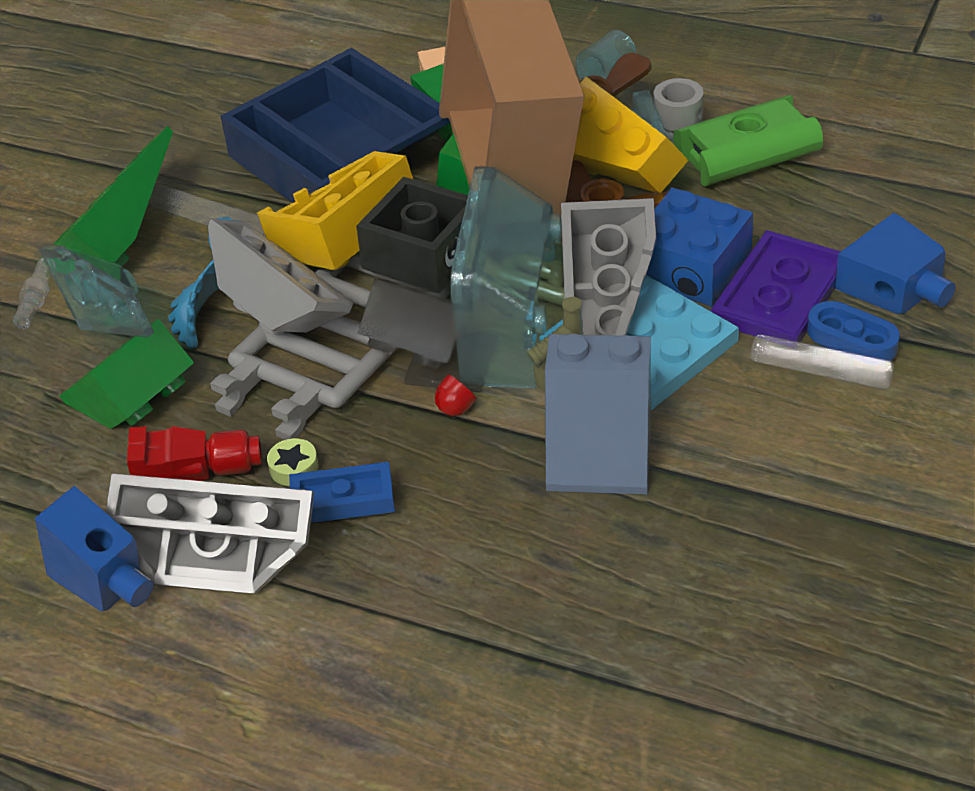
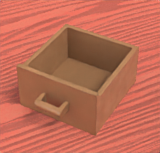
(512, 93)

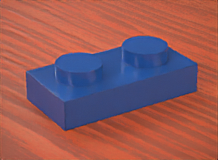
(348, 491)

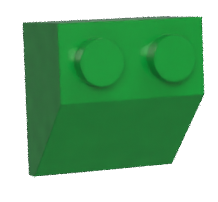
(129, 378)

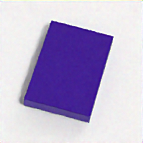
(778, 287)

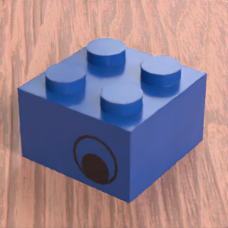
(699, 245)

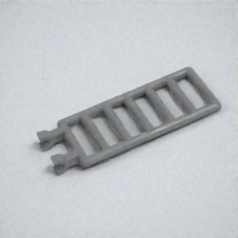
(308, 393)

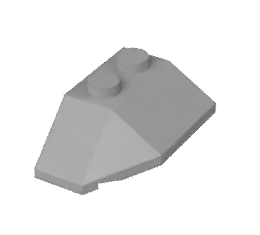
(271, 281)
(210, 530)

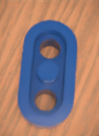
(852, 330)

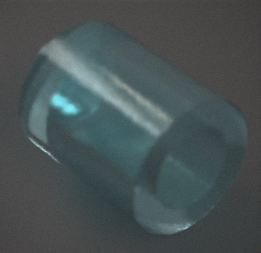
(603, 54)

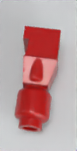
(188, 453)

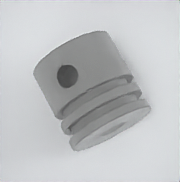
(678, 104)

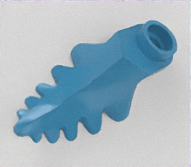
(190, 302)

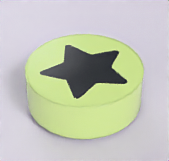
(291, 457)

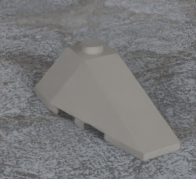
(607, 259)

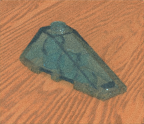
(97, 292)

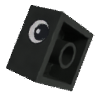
(413, 234)

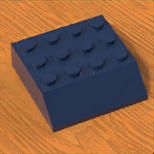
(327, 122)

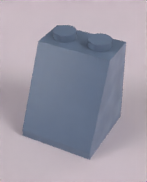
(598, 413)

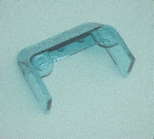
(497, 279)

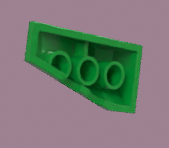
(117, 213)

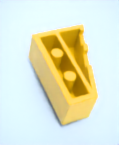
(622, 144)
(322, 225)

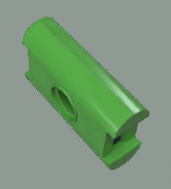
(748, 140)

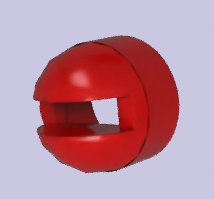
(453, 397)

